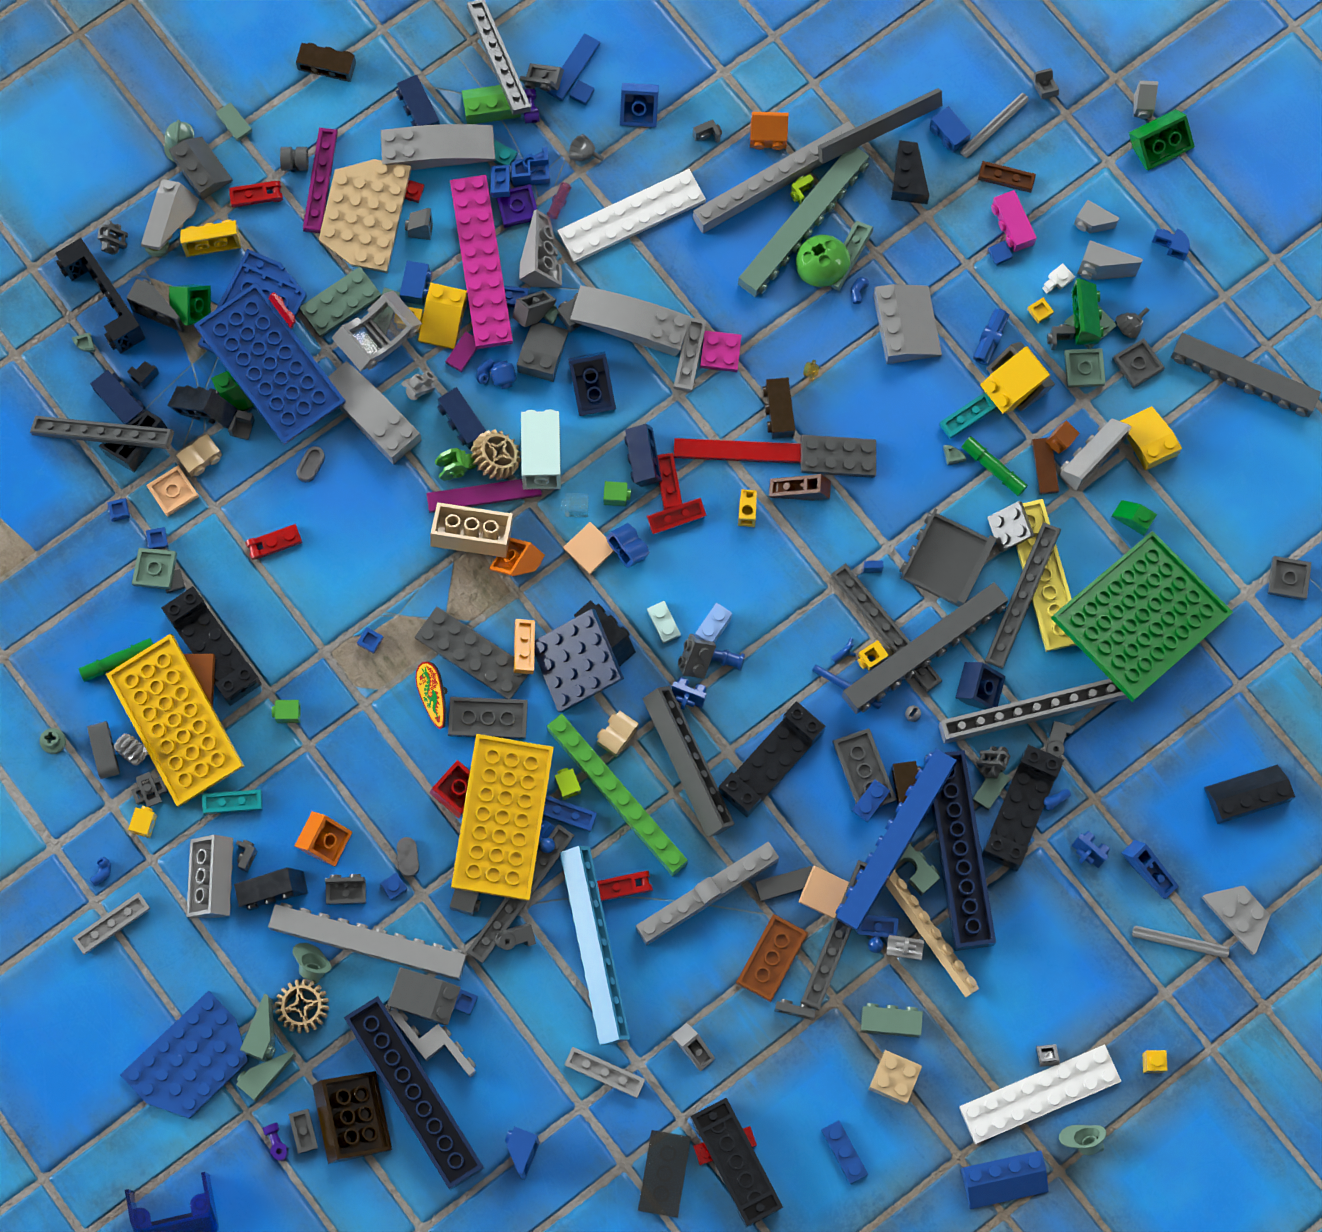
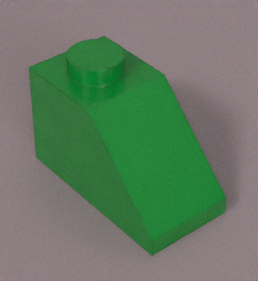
(1134, 516)

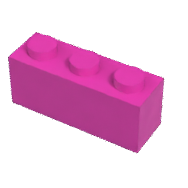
(1013, 221)

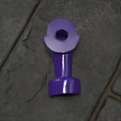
(533, 115)
(278, 1149)

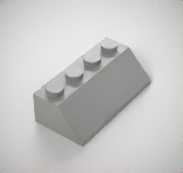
(1096, 451)
(210, 877)

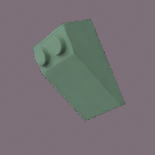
(260, 1037)

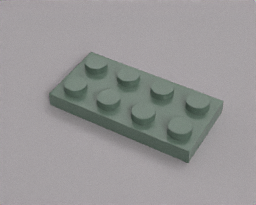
(340, 302)

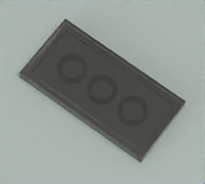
(664, 1174)

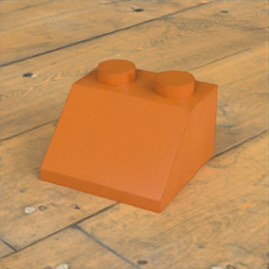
(769, 130)
(323, 838)

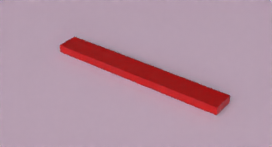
(737, 450)

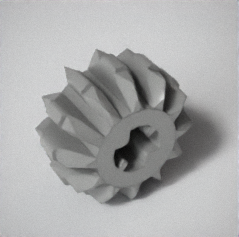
(130, 749)

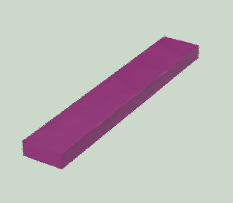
(320, 180)
(482, 494)

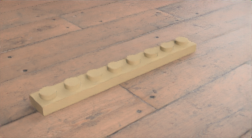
(931, 935)

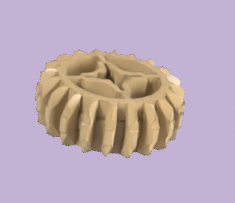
(496, 444)
(293, 1007)

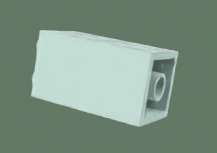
(540, 449)

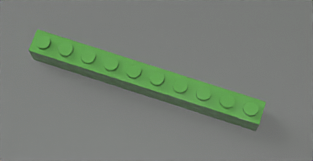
(617, 795)

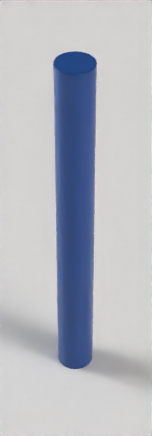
(838, 681)

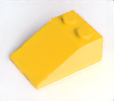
(442, 315)
(1015, 380)
(1151, 438)

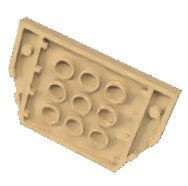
(365, 213)

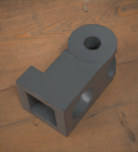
(1056, 738)
(509, 938)

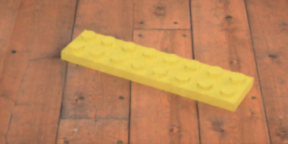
(1052, 589)

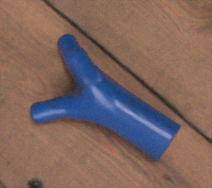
(844, 652)

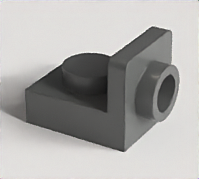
(705, 130)
(245, 859)

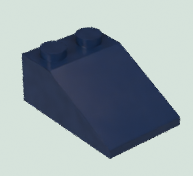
(592, 383)

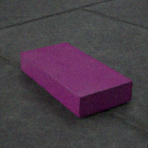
(462, 352)

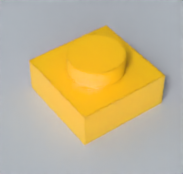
(1040, 310)

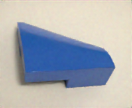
(532, 169)

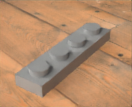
(690, 355)
(111, 923)
(604, 1072)

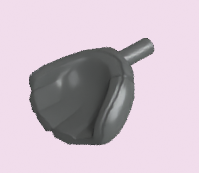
(583, 149)
(1131, 323)

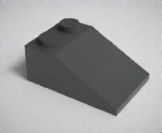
(148, 302)
(542, 351)
(423, 996)

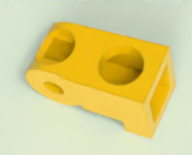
(747, 508)

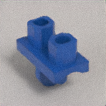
(688, 695)
(1089, 851)

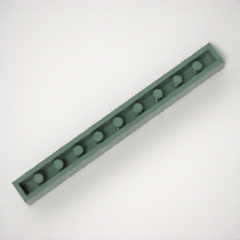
(802, 221)

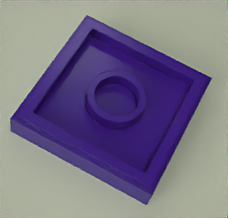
(518, 207)

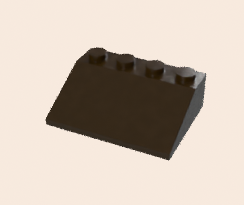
(351, 1116)

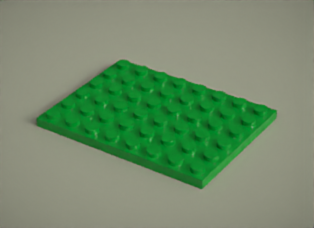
(1142, 615)

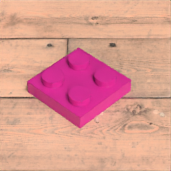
(720, 351)

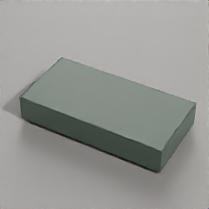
(234, 121)
(990, 790)

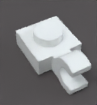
(1059, 277)

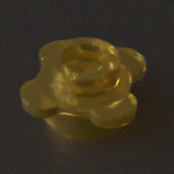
(811, 370)

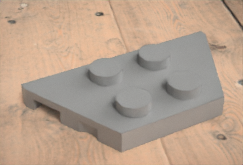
(1241, 914)

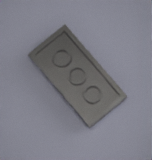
(838, 456)
(488, 717)
(862, 764)

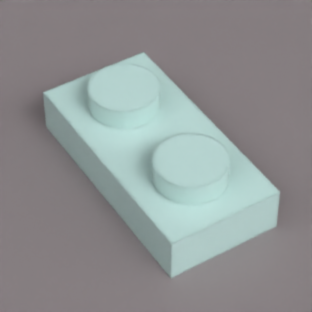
(663, 622)

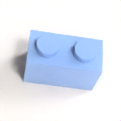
(714, 624)

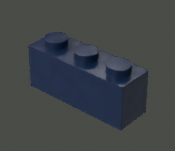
(416, 102)
(117, 397)
(460, 417)
(642, 455)

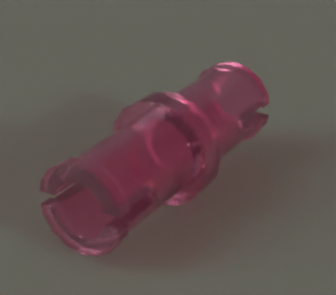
(559, 200)

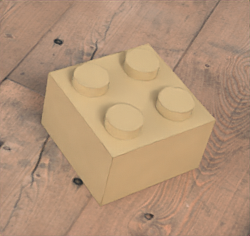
(895, 1077)

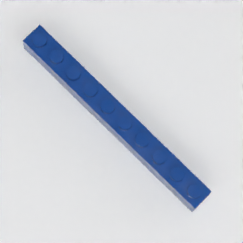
(896, 840)

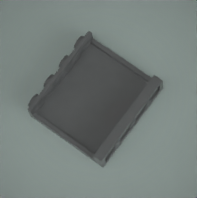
(946, 559)

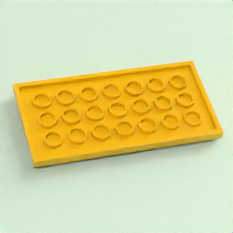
(174, 720)
(502, 817)

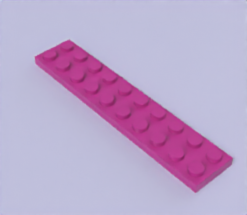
(481, 262)

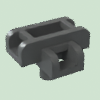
(111, 239)
(992, 767)
(149, 788)

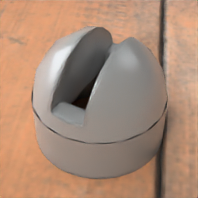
(916, 716)

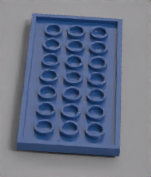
(269, 363)

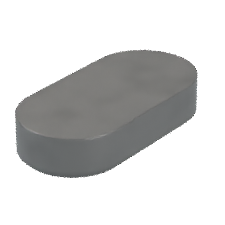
(310, 464)
(407, 857)

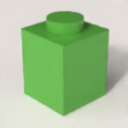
(616, 493)
(286, 711)

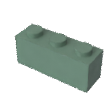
(891, 1020)

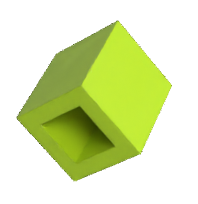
(567, 783)

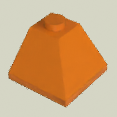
(520, 559)

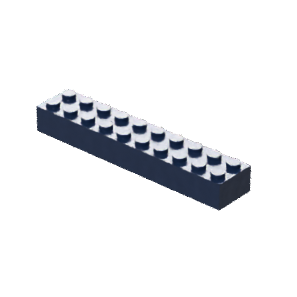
(962, 861)
(414, 1093)

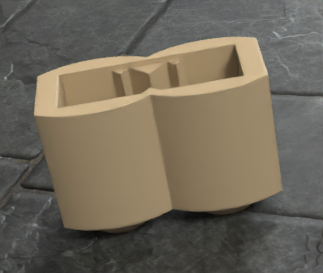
(199, 455)
(617, 734)

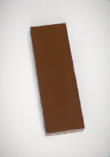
(1006, 176)
(1045, 466)

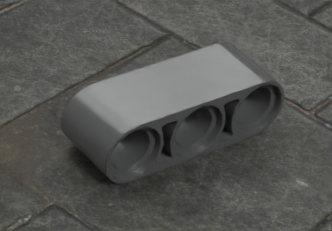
(103, 750)

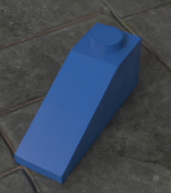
(1149, 868)

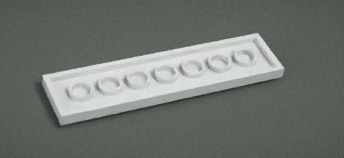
(631, 216)
(1039, 1094)

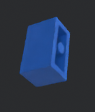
(950, 129)
(415, 282)

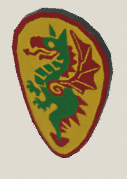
(432, 692)

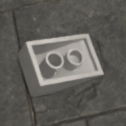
(1107, 263)

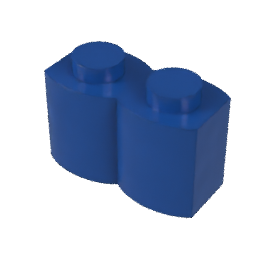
(628, 545)

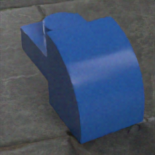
(1177, 243)

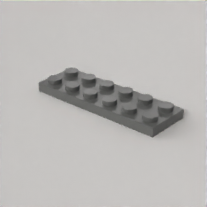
(471, 653)

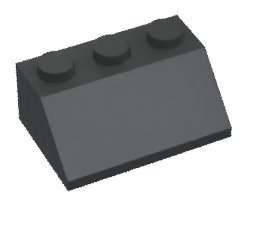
(200, 166)
(1007, 354)

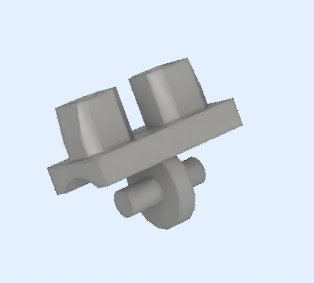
(419, 385)
(905, 947)

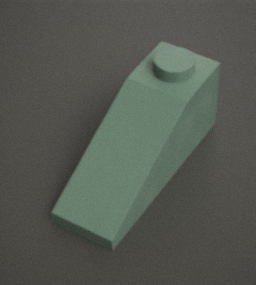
(260, 1077)

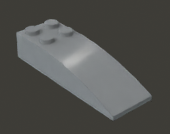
(438, 145)
(631, 319)
(374, 414)

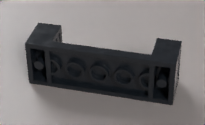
(77, 260)
(205, 636)
(772, 759)
(1022, 807)
(736, 1162)

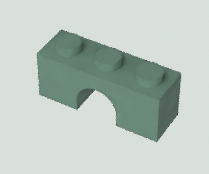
(925, 875)

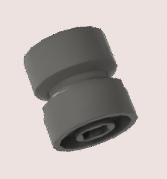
(294, 158)

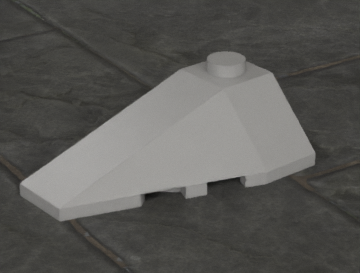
(169, 212)
(539, 259)

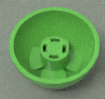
(828, 266)

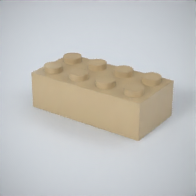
(471, 530)

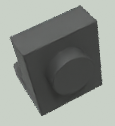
(1045, 84)
(1060, 332)

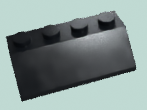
(1249, 793)

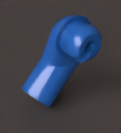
(856, 288)
(482, 371)
(1056, 799)
(103, 871)

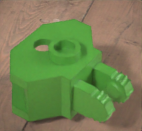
(455, 463)

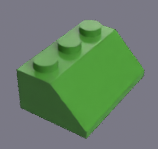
(486, 105)

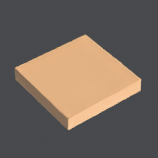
(172, 491)
(589, 548)
(823, 892)

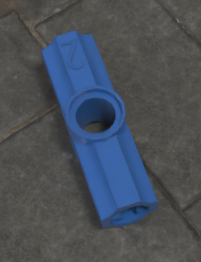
(991, 336)

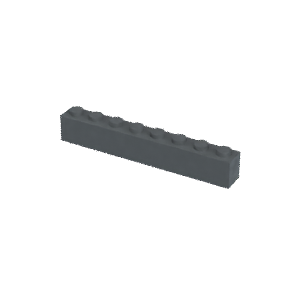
(1245, 375)
(688, 761)

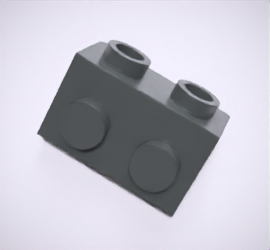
(542, 77)
(696, 657)
(345, 890)

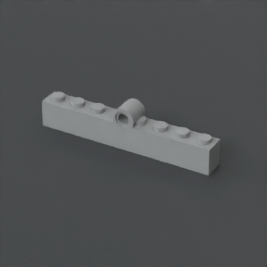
(707, 893)

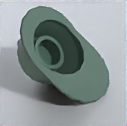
(175, 134)
(311, 961)
(1084, 1138)

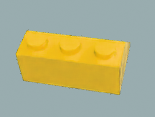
(210, 238)

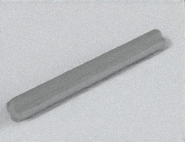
(994, 125)
(1180, 941)

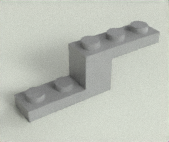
(433, 1041)

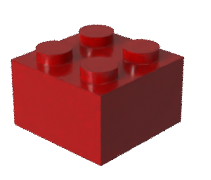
(452, 788)

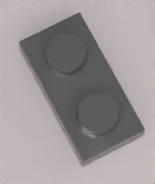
(802, 1011)
(303, 1131)

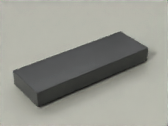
(783, 884)

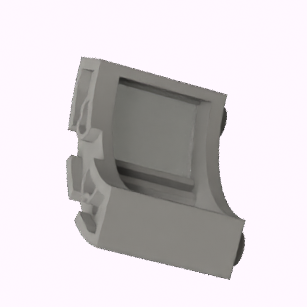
(378, 332)

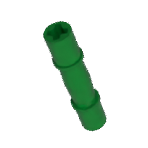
(994, 466)
(112, 661)

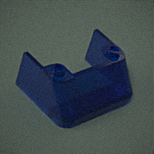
(201, 1219)

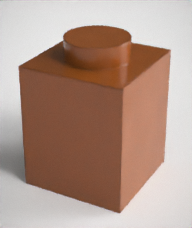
(1062, 437)

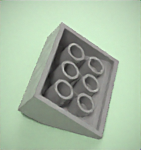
(906, 322)

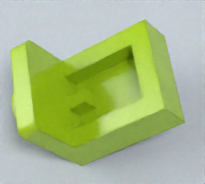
(801, 185)

